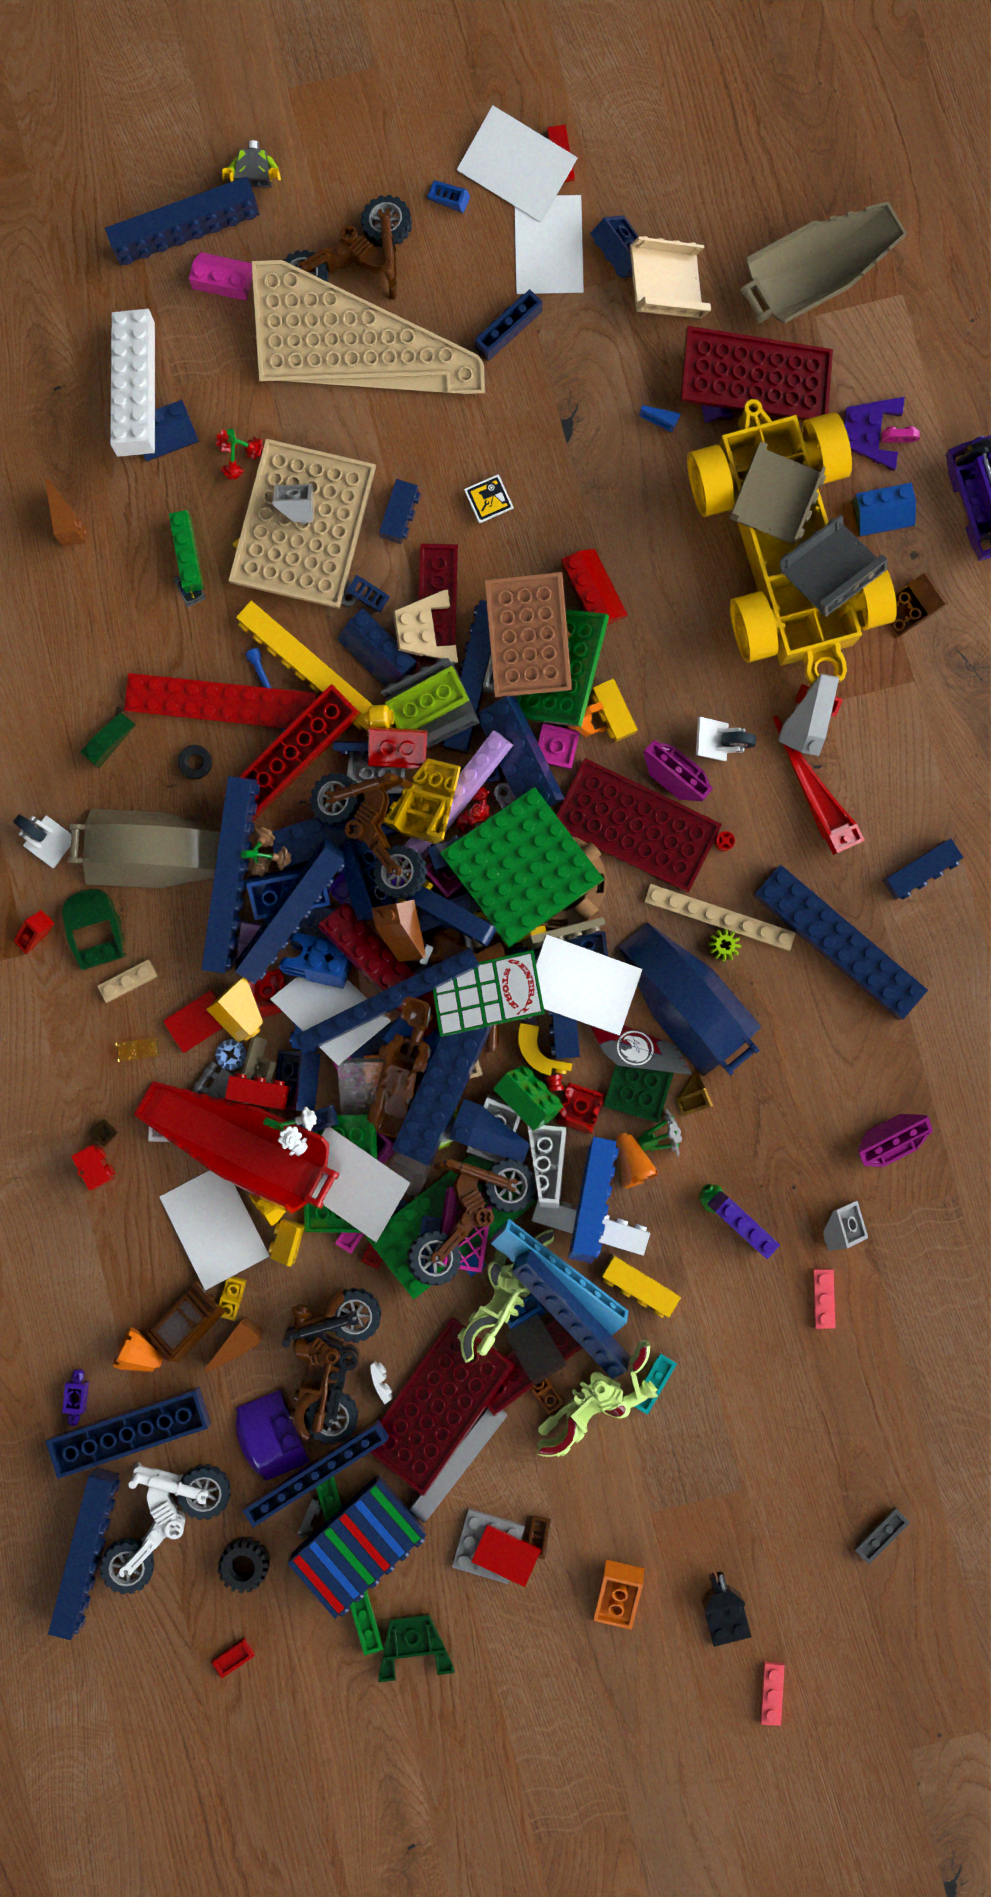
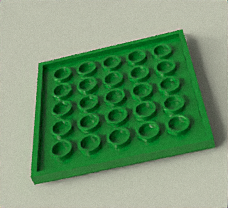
(521, 867)

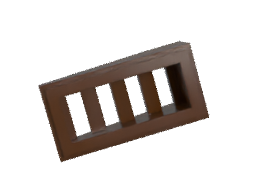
(547, 1521)

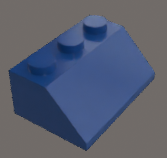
(885, 509)

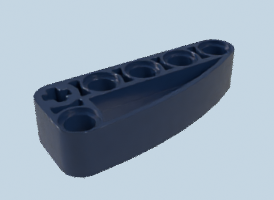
(454, 916)

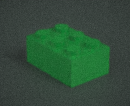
(528, 1097)

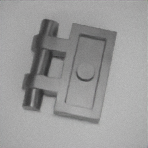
(218, 1087)

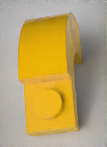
(529, 1048)

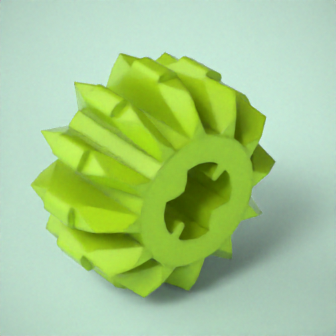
(722, 951)

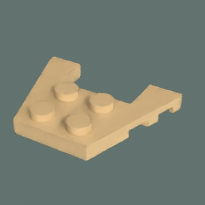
(416, 628)

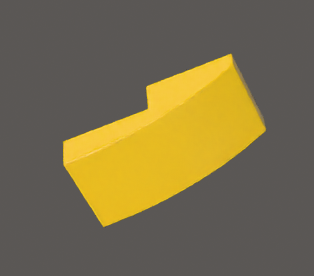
(232, 1296)

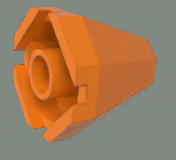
(137, 1353)

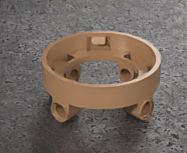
(591, 901)

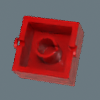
(94, 1167)

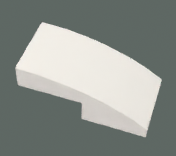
(378, 1375)

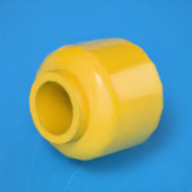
(379, 716)

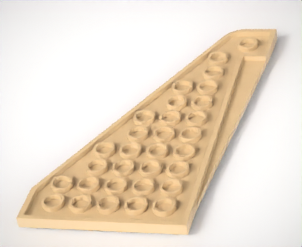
(335, 338)

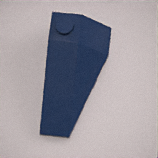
(484, 1131)

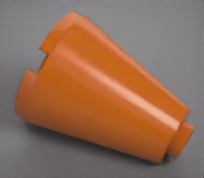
(633, 1162)

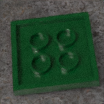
(638, 1092)

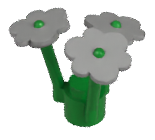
(649, 1141)

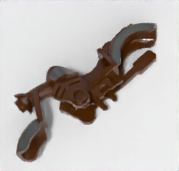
(401, 1061)

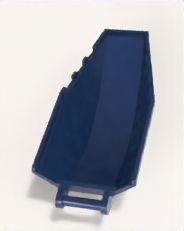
(690, 1001)

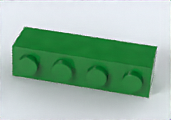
(186, 551)

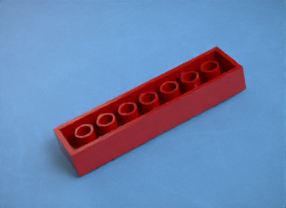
(300, 745)

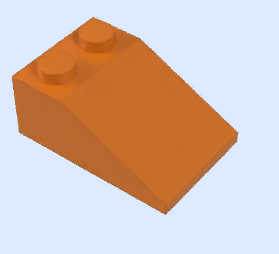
(619, 1594)

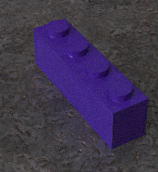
(743, 1224)

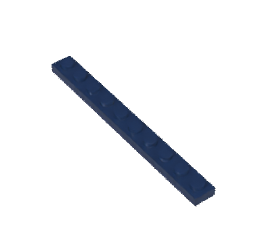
(387, 1000)

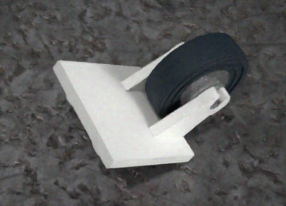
(717, 740)
(44, 838)

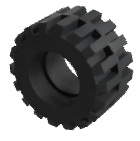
(235, 1578)

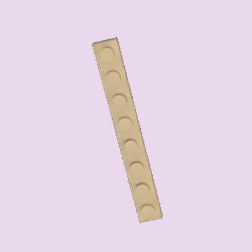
(720, 917)

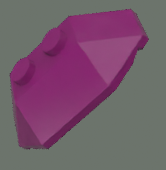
(676, 772)
(894, 1139)

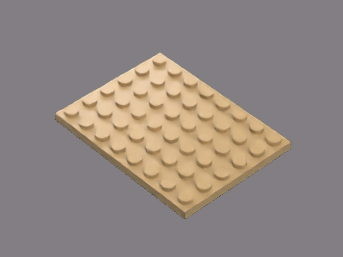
(298, 558)

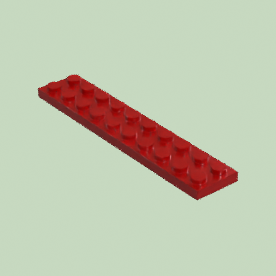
(215, 701)

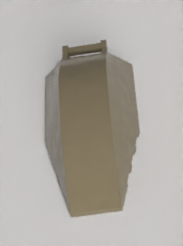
(820, 261)
(144, 849)

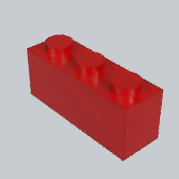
(257, 1091)

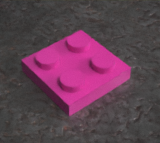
(558, 745)

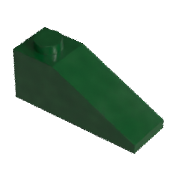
(107, 740)

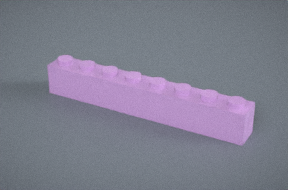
(470, 781)

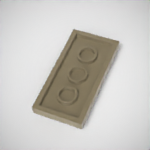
(568, 932)

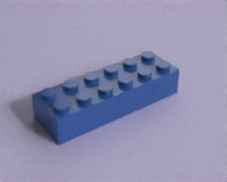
(592, 1200)

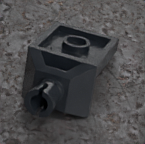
(725, 1612)

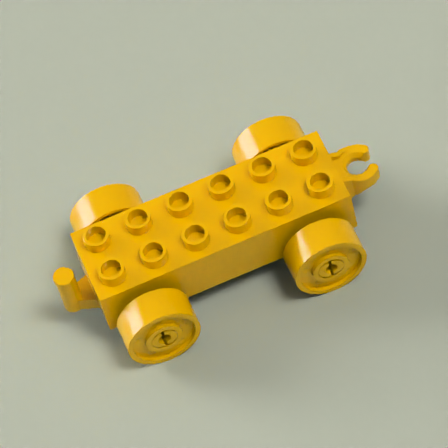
(778, 615)

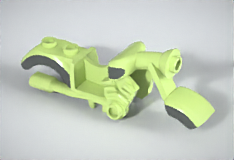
(498, 1311)

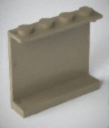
(777, 495)

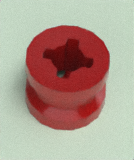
(727, 838)
(553, 1082)

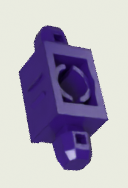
(68, 1402)

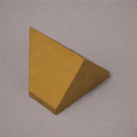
(693, 1096)

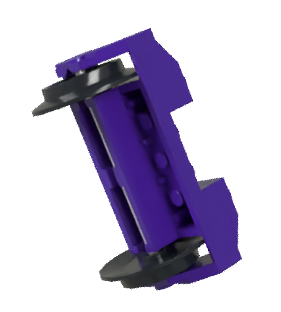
(973, 482)

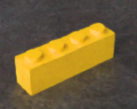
(640, 1286)

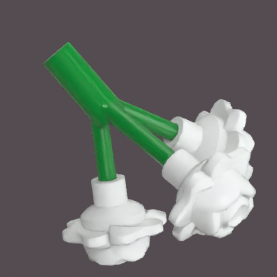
(290, 1136)

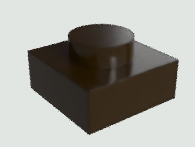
(104, 1132)

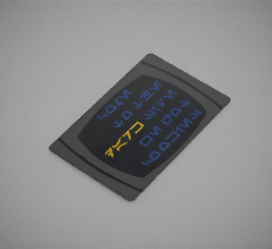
(191, 597)

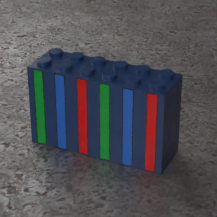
(357, 1546)

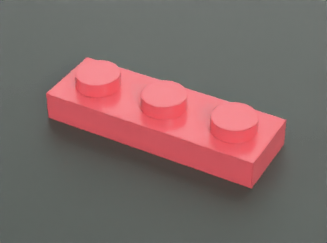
(824, 1298)
(772, 1693)

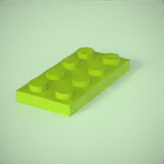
(428, 700)

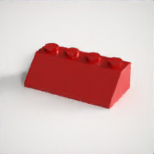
(593, 585)

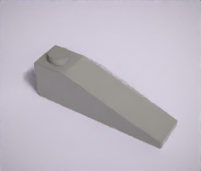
(810, 721)

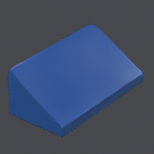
(531, 1308)

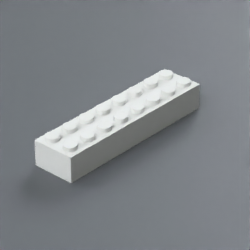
(133, 382)

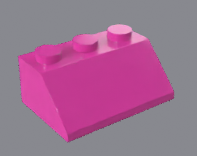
(221, 276)

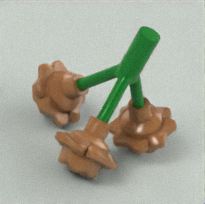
(258, 861)

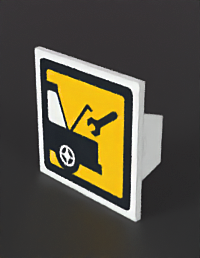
(488, 498)

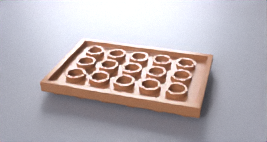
(528, 634)

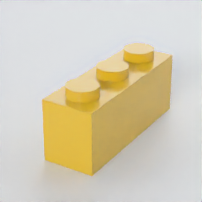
(615, 710)

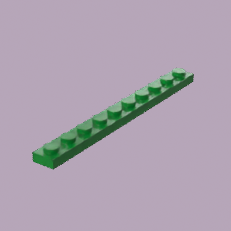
(362, 1610)

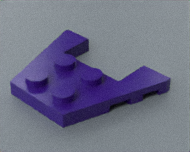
(864, 429)

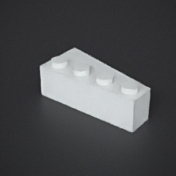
(548, 1160)

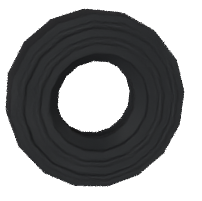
(183, 759)

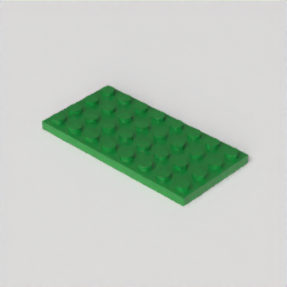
(406, 1226)

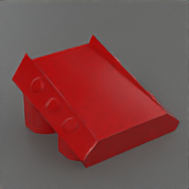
(265, 990)
(580, 1108)

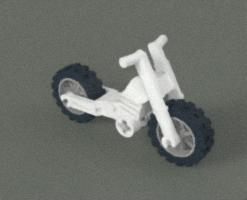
(166, 1515)

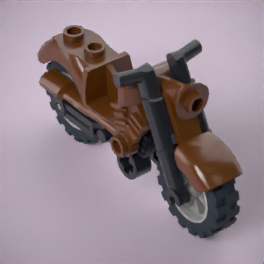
(328, 1362)

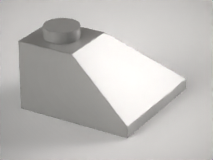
(295, 501)
(845, 1227)

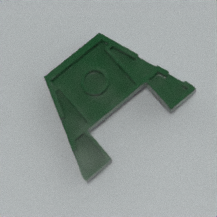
(411, 1638)

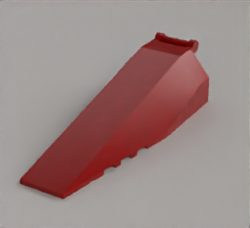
(238, 1145)

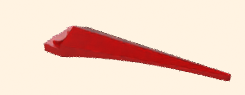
(830, 817)

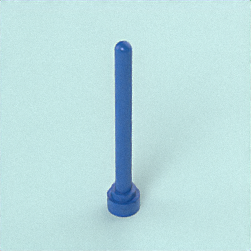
(254, 657)

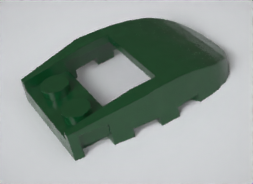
(86, 910)

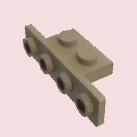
(255, 1064)

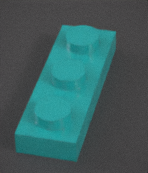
(658, 1375)

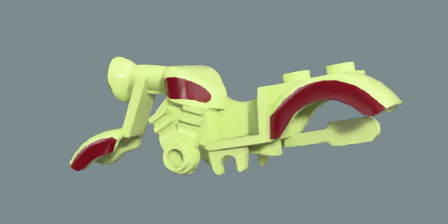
(599, 1396)

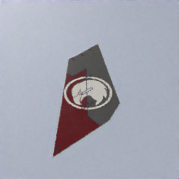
(640, 1050)

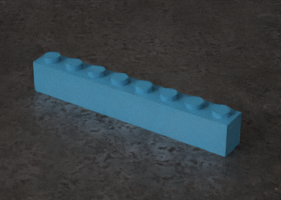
(515, 1241)

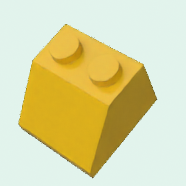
(287, 1242)

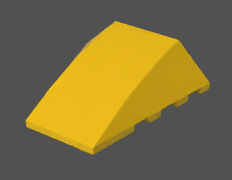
(426, 806)

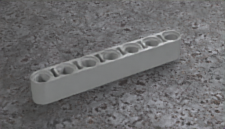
(459, 1462)

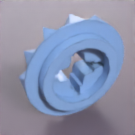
(239, 1052)

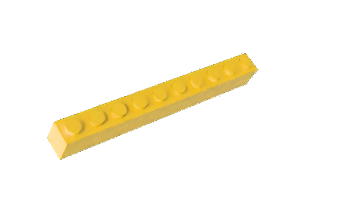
(298, 657)

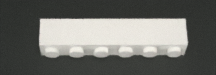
(616, 1233)

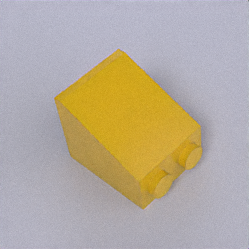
(237, 1011)

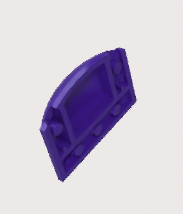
(269, 1437)

